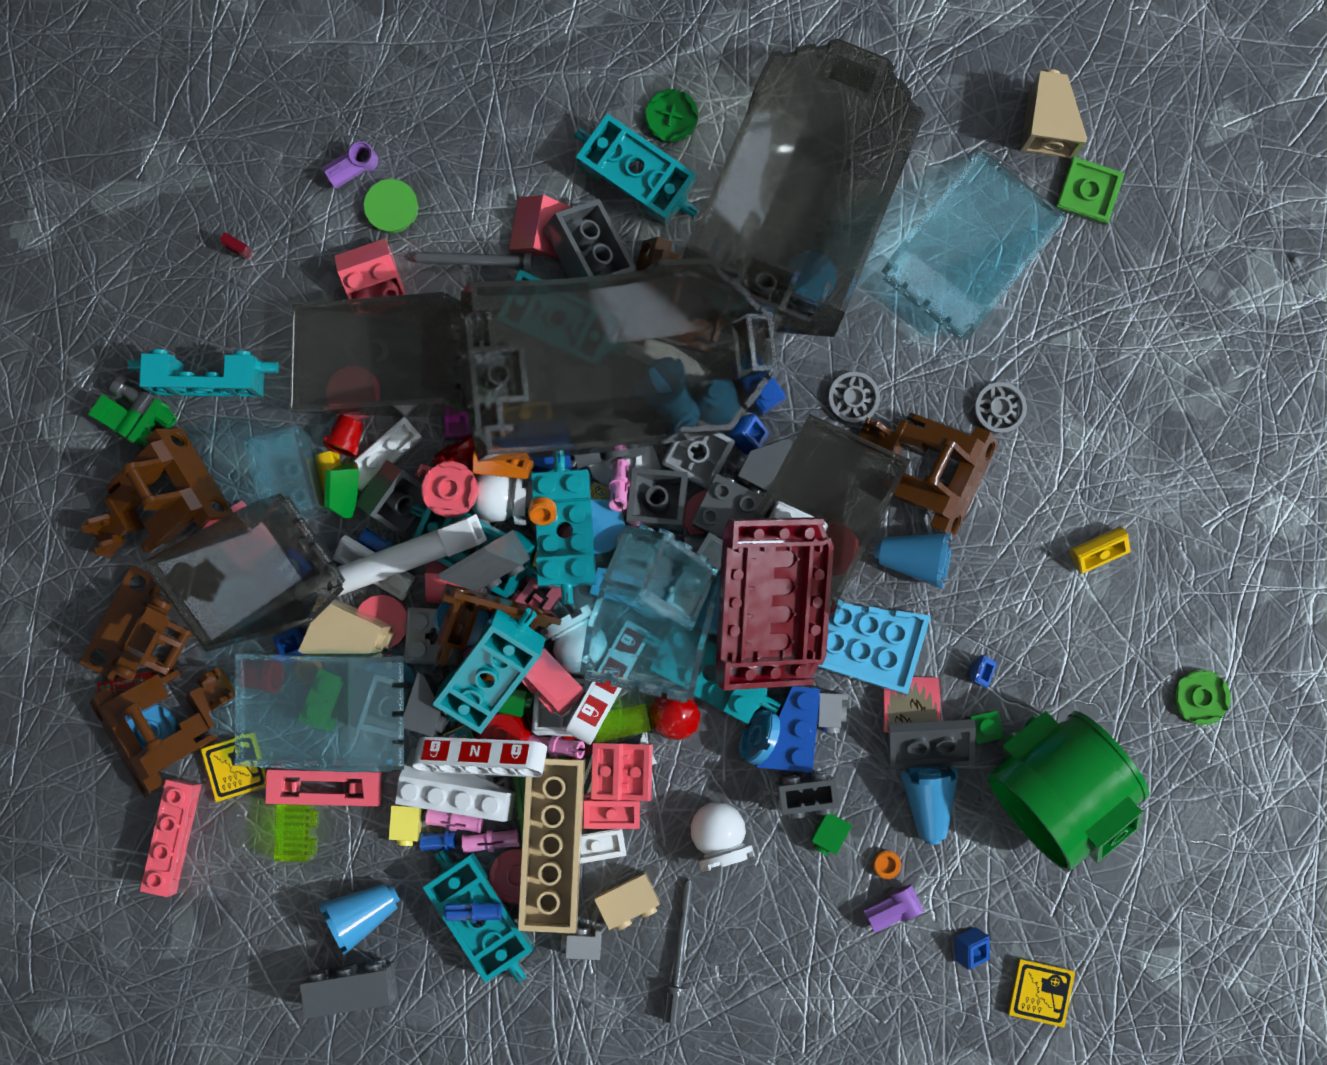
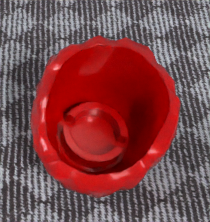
(674, 718)

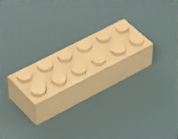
(552, 847)

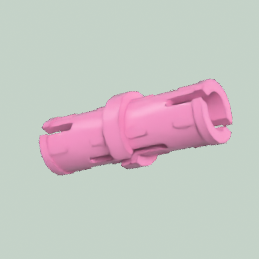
(619, 485)
(560, 747)
(454, 821)
(490, 841)

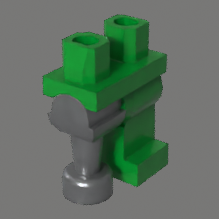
(141, 417)

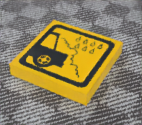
(227, 778)
(1041, 992)

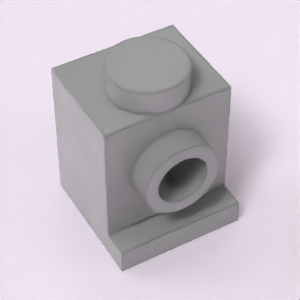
(831, 712)
(582, 944)

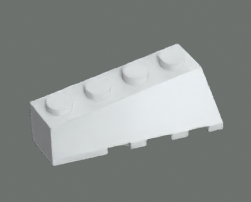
(454, 793)

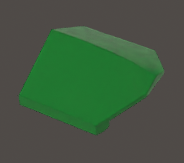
(342, 489)

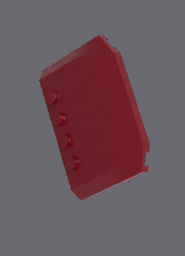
(773, 602)

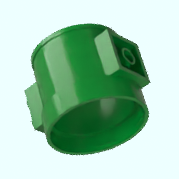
(1069, 788)

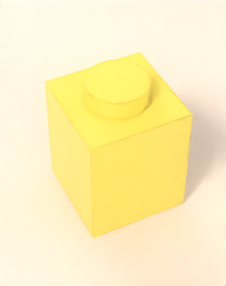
(405, 824)

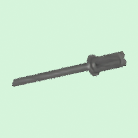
(675, 992)

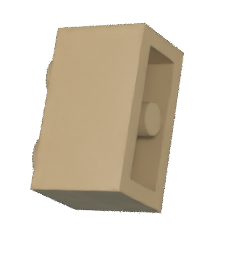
(627, 901)

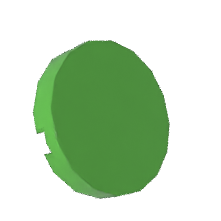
(391, 206)
(1202, 697)

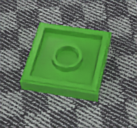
(1089, 190)

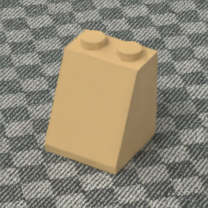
(1052, 117)
(346, 631)

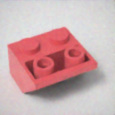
(369, 271)
(555, 685)

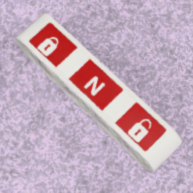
(592, 711)
(480, 756)

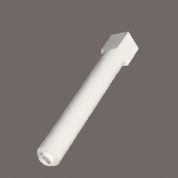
(412, 553)

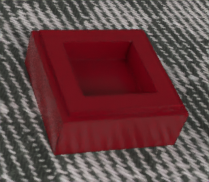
(236, 246)

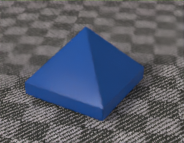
(982, 670)

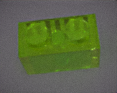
(624, 723)
(295, 832)

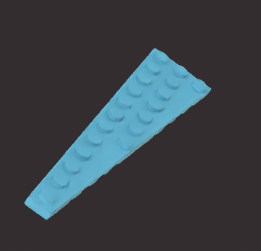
(863, 643)

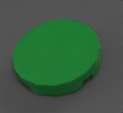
(671, 116)

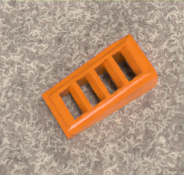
(505, 468)

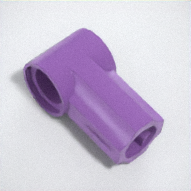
(347, 166)
(901, 905)

